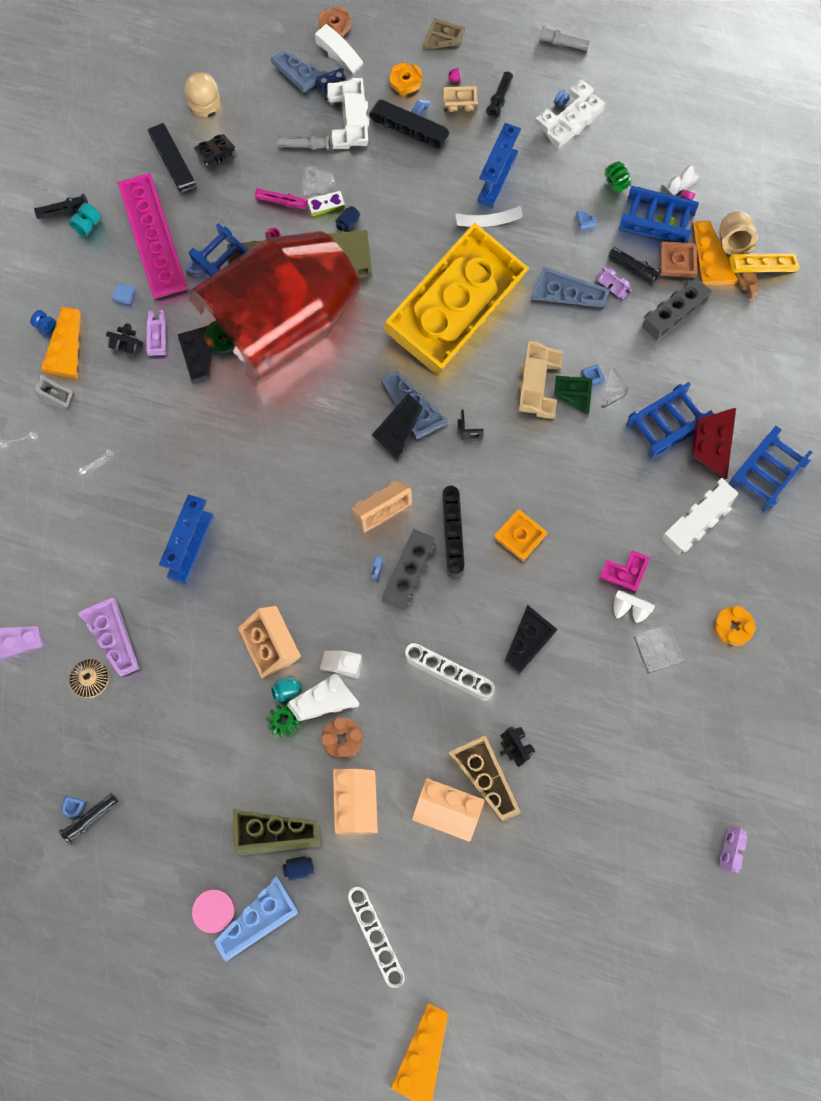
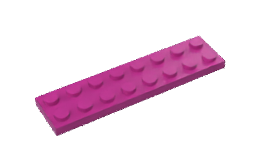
(152, 236)

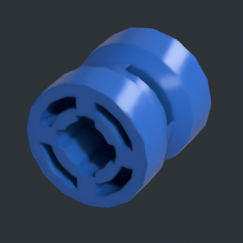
(42, 321)

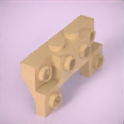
(537, 361)

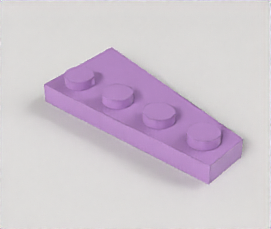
(111, 634)
(19, 639)

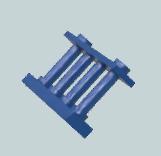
(498, 165)
(655, 229)
(200, 257)
(672, 437)
(763, 453)
(186, 539)

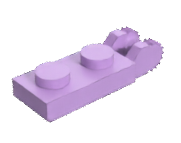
(156, 334)

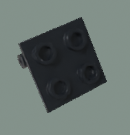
(217, 146)

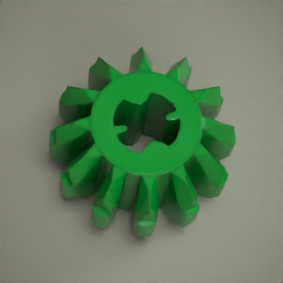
(617, 176)
(276, 719)

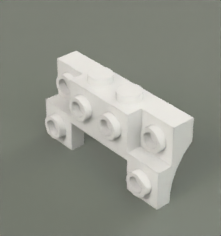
(354, 113)
(574, 117)

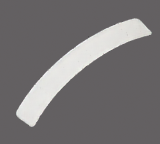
(491, 219)

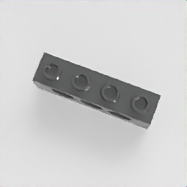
(659, 327)
(417, 542)

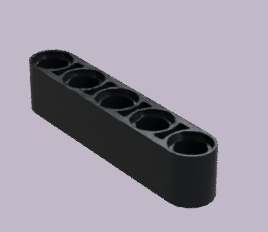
(409, 124)
(172, 158)
(453, 523)

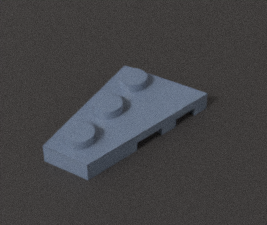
(296, 71)

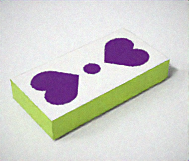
(326, 203)

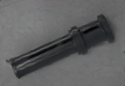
(498, 99)
(70, 205)
(639, 267)
(81, 824)

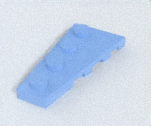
(264, 915)

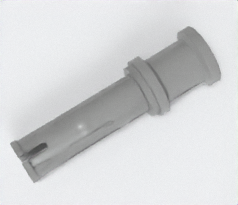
(556, 37)
(312, 142)

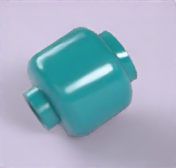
(286, 689)

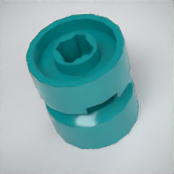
(85, 219)

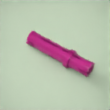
(287, 200)

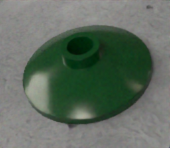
(212, 337)

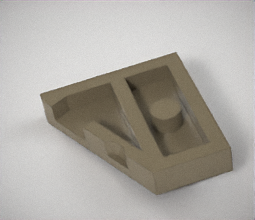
(443, 35)

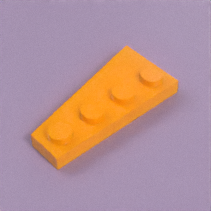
(711, 258)
(64, 345)
(420, 1065)

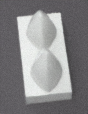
(680, 181)
(625, 600)

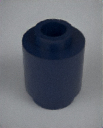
(347, 219)
(298, 868)

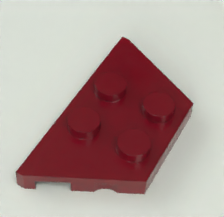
(714, 441)

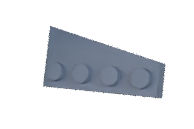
(563, 288)
(429, 418)

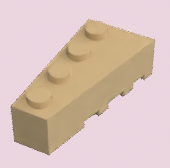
(485, 773)

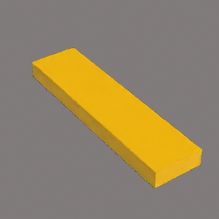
(764, 263)

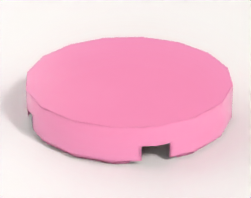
(213, 911)

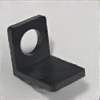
(466, 432)

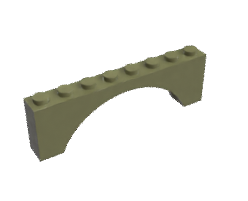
(353, 243)

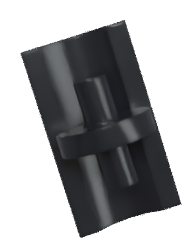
(116, 339)
(514, 748)

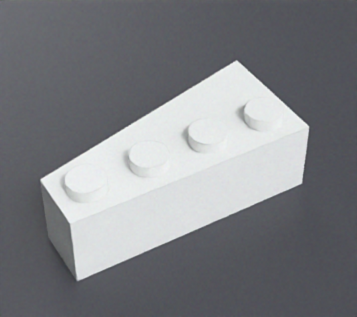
(700, 517)

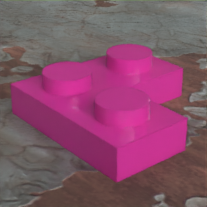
(626, 576)

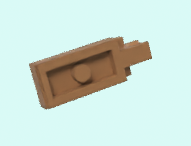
(748, 282)

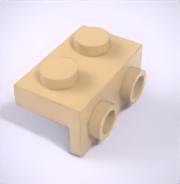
(460, 98)

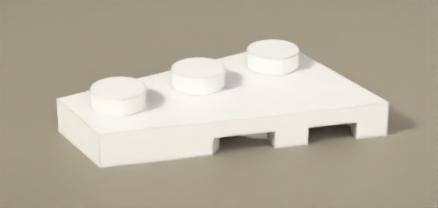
(323, 698)

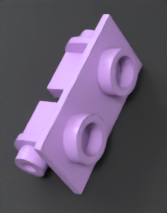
(619, 286)
(734, 840)

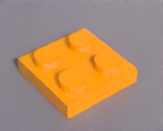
(520, 535)

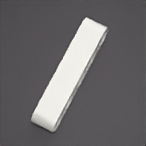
(444, 663)
(384, 944)

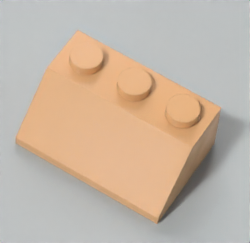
(382, 505)
(268, 641)
(355, 801)
(448, 810)

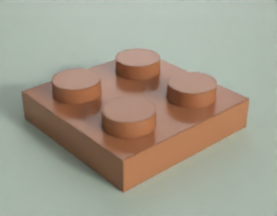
(678, 259)

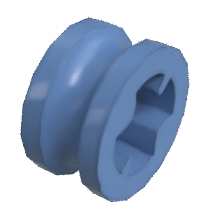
(561, 98)

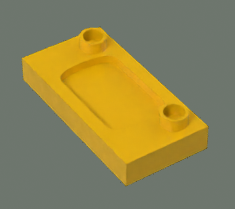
(455, 299)

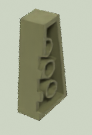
(272, 833)

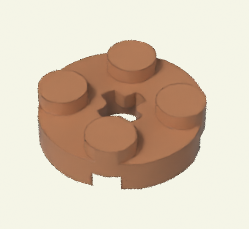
(336, 14)
(353, 736)

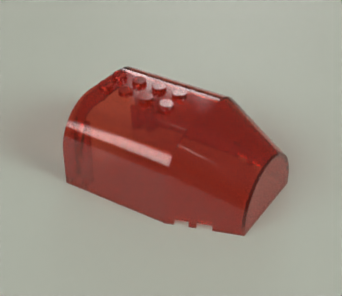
(280, 299)

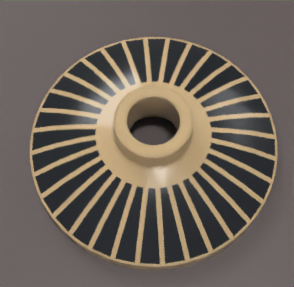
(95, 684)

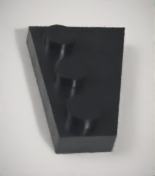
(196, 354)
(398, 426)
(529, 639)

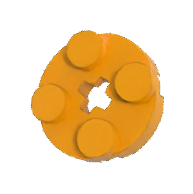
(407, 86)
(732, 636)

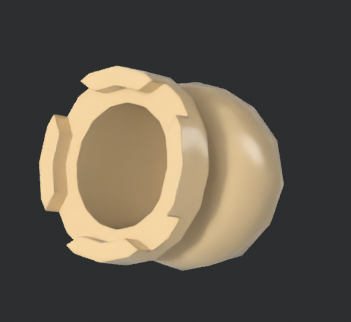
(202, 94)
(738, 233)

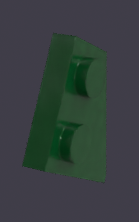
(574, 391)

